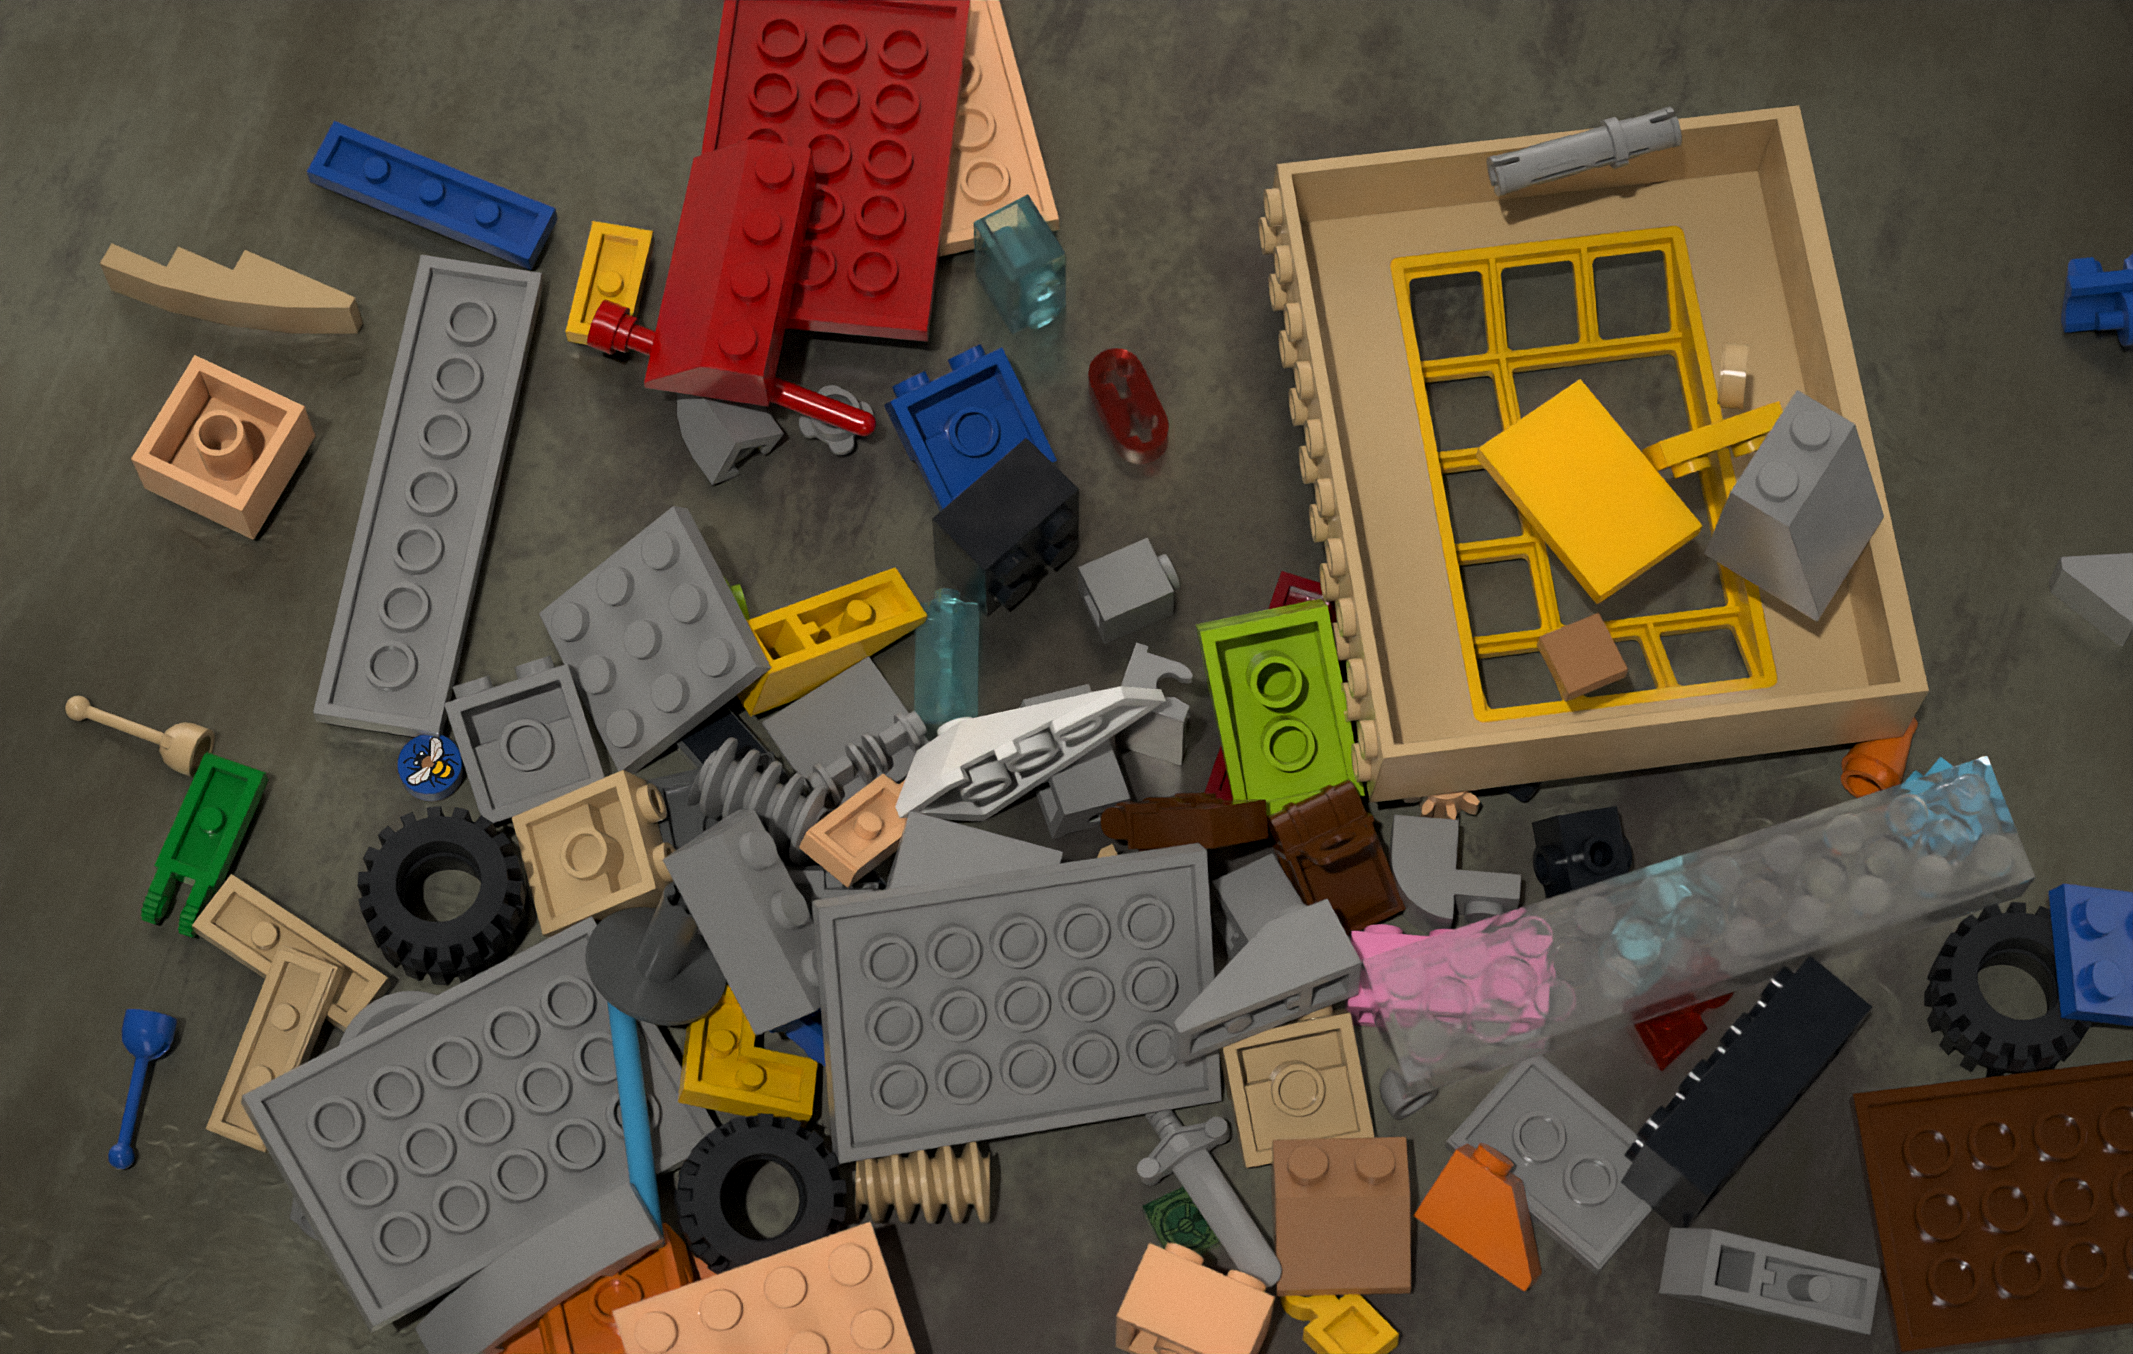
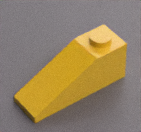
(828, 635)

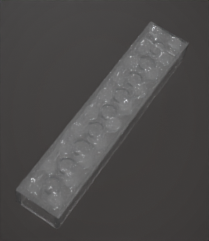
(1694, 927)

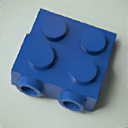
(963, 421)

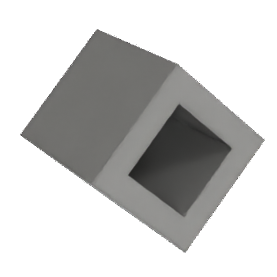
(1128, 589)

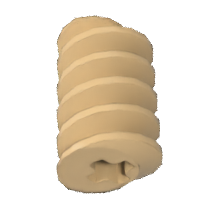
(925, 1182)

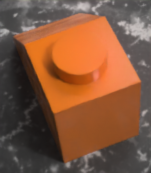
(1484, 1213)

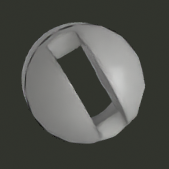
(1393, 1102)

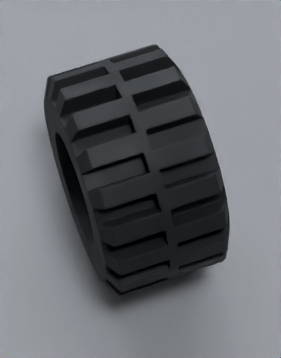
(432, 847)
(1968, 1019)
(747, 1140)

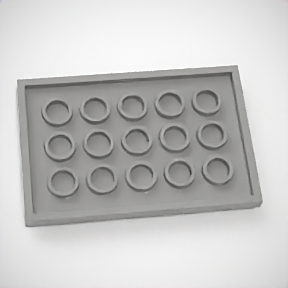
(1013, 1001)
(465, 1126)

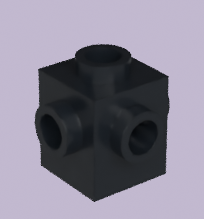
(1579, 850)

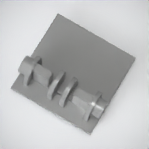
(848, 733)

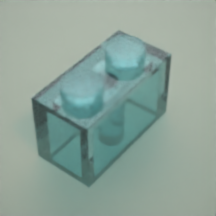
(1020, 265)

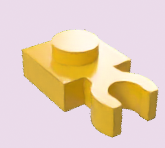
(1341, 1324)

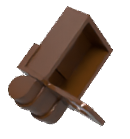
(1185, 821)
(1336, 856)

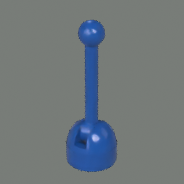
(146, 1037)

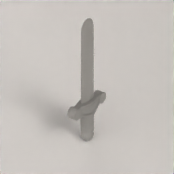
(1188, 1157)

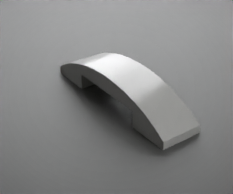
(541, 1274)

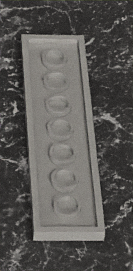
(429, 498)

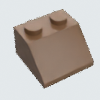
(1341, 1216)

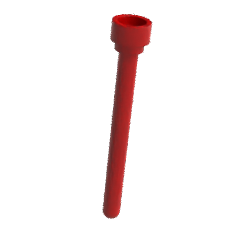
(618, 330)

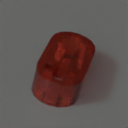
(1140, 400)

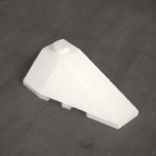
(999, 757)

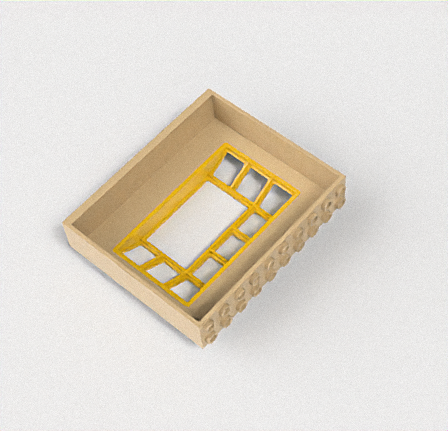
(1740, 267)

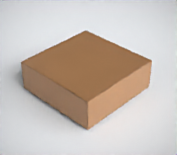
(1582, 657)

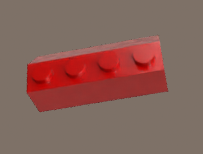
(733, 272)

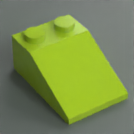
(1278, 703)

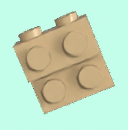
(595, 851)
(1296, 1084)

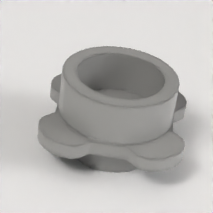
(839, 440)

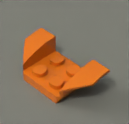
(586, 1318)

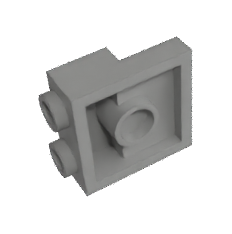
(523, 739)

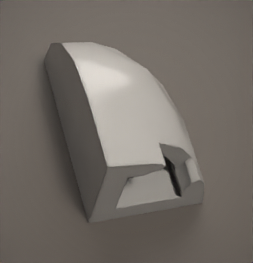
(724, 433)

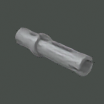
(1601, 146)

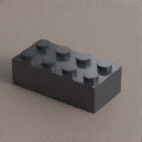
(1742, 1091)

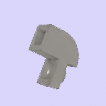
(1431, 886)

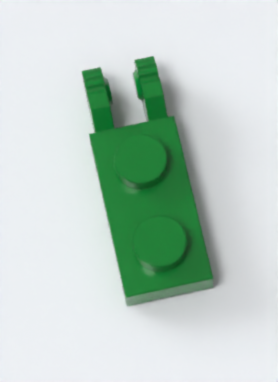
(204, 838)

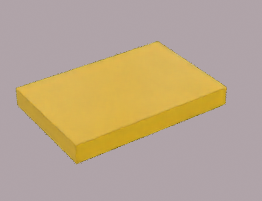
(1588, 491)

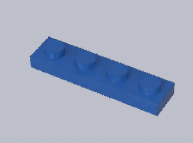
(432, 195)

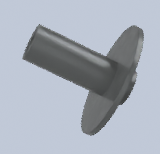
(655, 963)

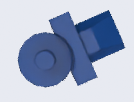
(2099, 298)

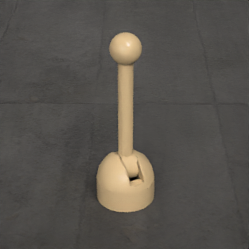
(180, 745)

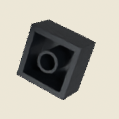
(1007, 529)

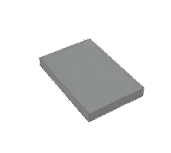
(1565, 1154)

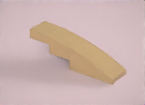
(249, 296)

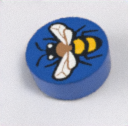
(430, 767)

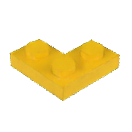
(734, 1077)

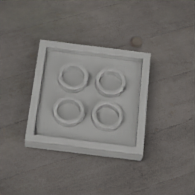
(654, 640)

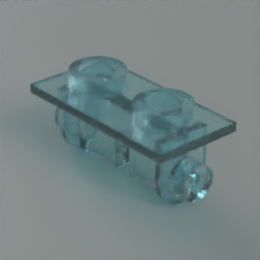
(947, 659)

